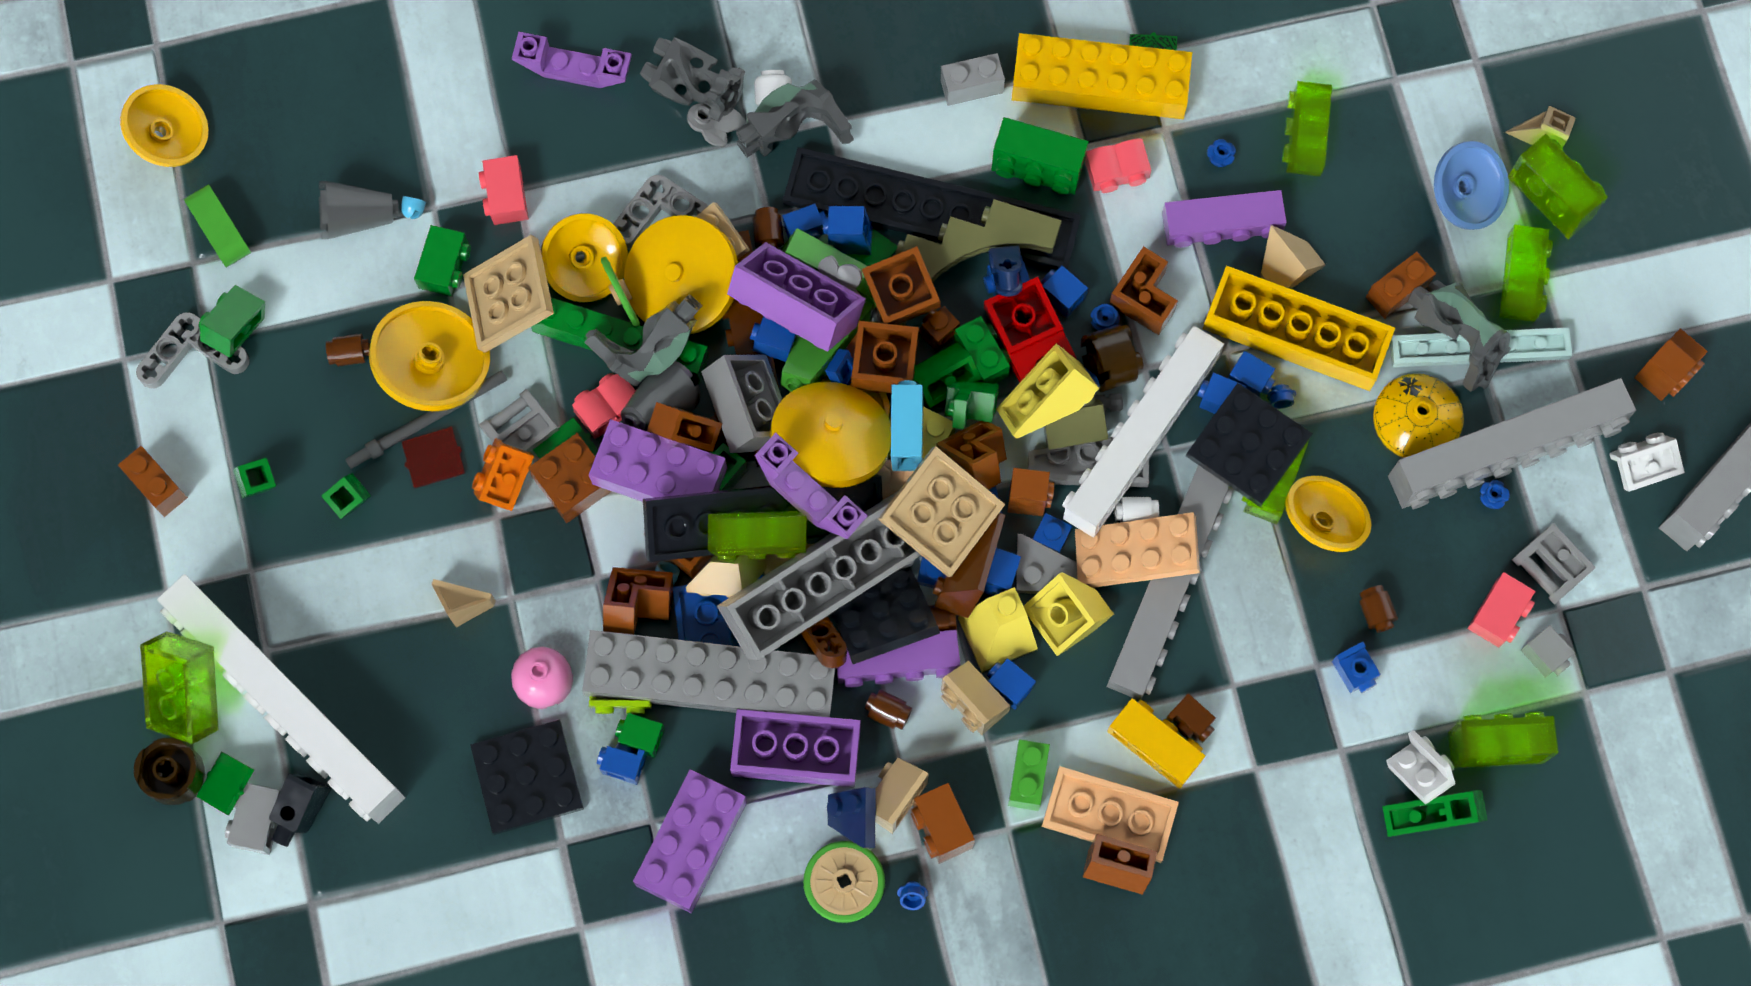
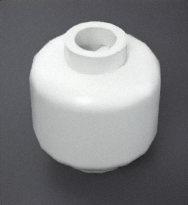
(768, 82)

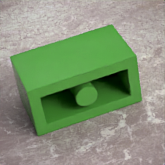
(1028, 775)

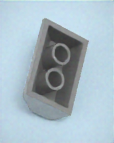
(743, 399)

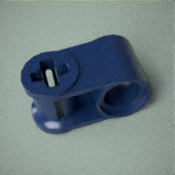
(1006, 268)

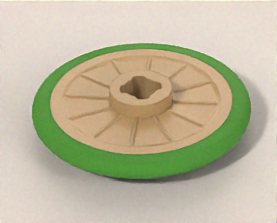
(620, 291)
(854, 900)

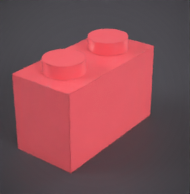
(504, 190)
(1502, 609)

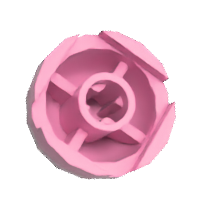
(542, 677)

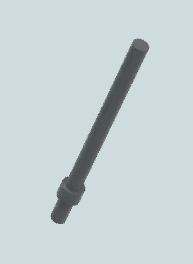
(375, 449)

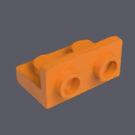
(502, 474)

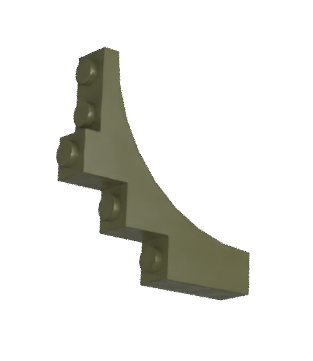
(1003, 227)

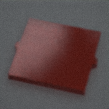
(433, 457)

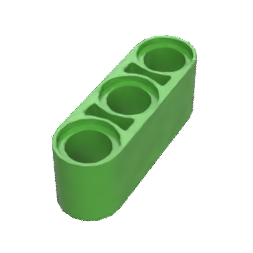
(217, 225)

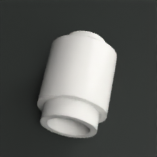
(1136, 509)

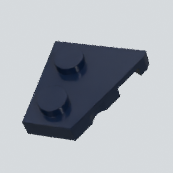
(854, 815)

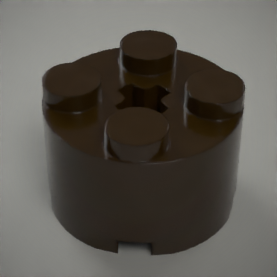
(1112, 357)
(160, 757)

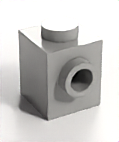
(1549, 652)

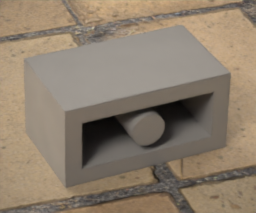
(972, 79)
(251, 823)

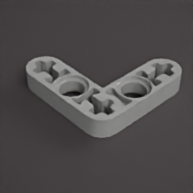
(662, 201)
(191, 339)

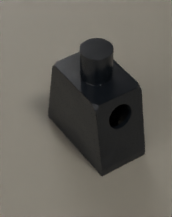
(303, 796)

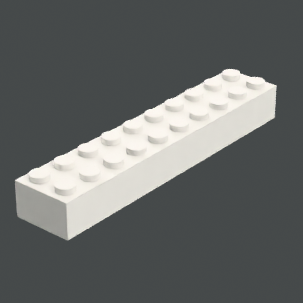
(286, 705)

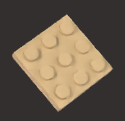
(508, 293)
(941, 511)

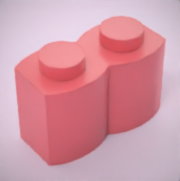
(1118, 165)
(603, 403)

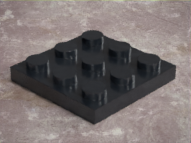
(1249, 445)
(885, 617)
(526, 777)

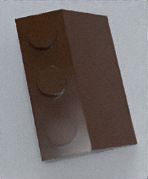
(964, 588)

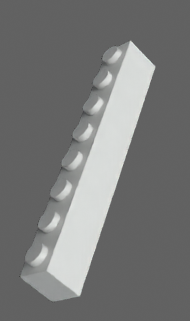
(1142, 432)

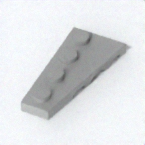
(1070, 462)

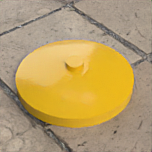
(681, 259)
(428, 356)
(836, 431)

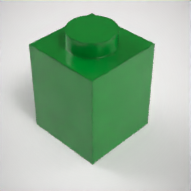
(254, 478)
(346, 495)
(640, 734)

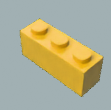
(1156, 742)

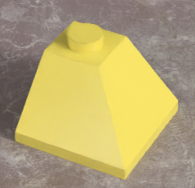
(1067, 612)
(998, 630)

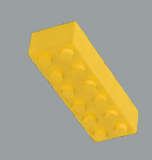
(1102, 76)
(1298, 328)

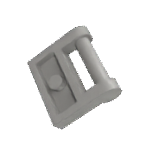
(526, 432)
(1560, 556)

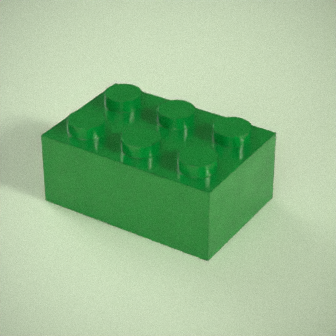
(1039, 156)

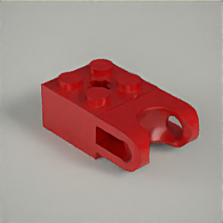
(1027, 341)

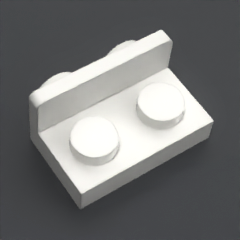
(1648, 461)
(1422, 768)

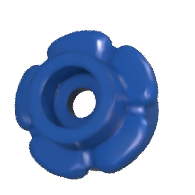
(1218, 159)
(1104, 310)
(1281, 396)
(1491, 501)
(912, 895)

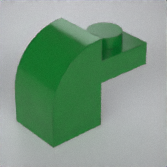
(971, 401)

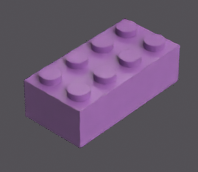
(796, 296)
(653, 466)
(795, 748)
(690, 841)

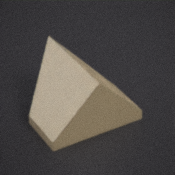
(1551, 122)
(1288, 259)
(462, 602)

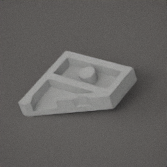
(1039, 565)

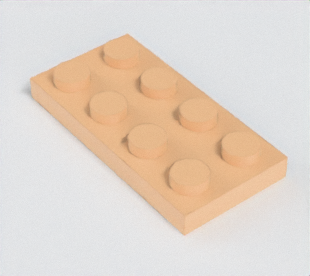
(1138, 551)
(1093, 806)

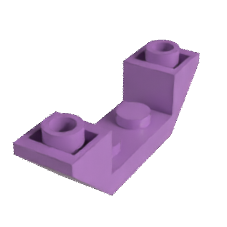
(570, 66)
(805, 493)

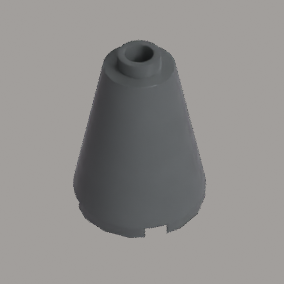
(353, 209)
(670, 388)

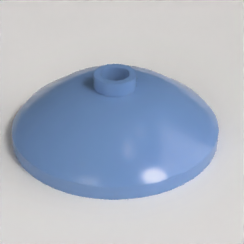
(1481, 182)

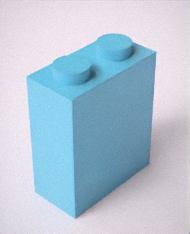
(906, 426)

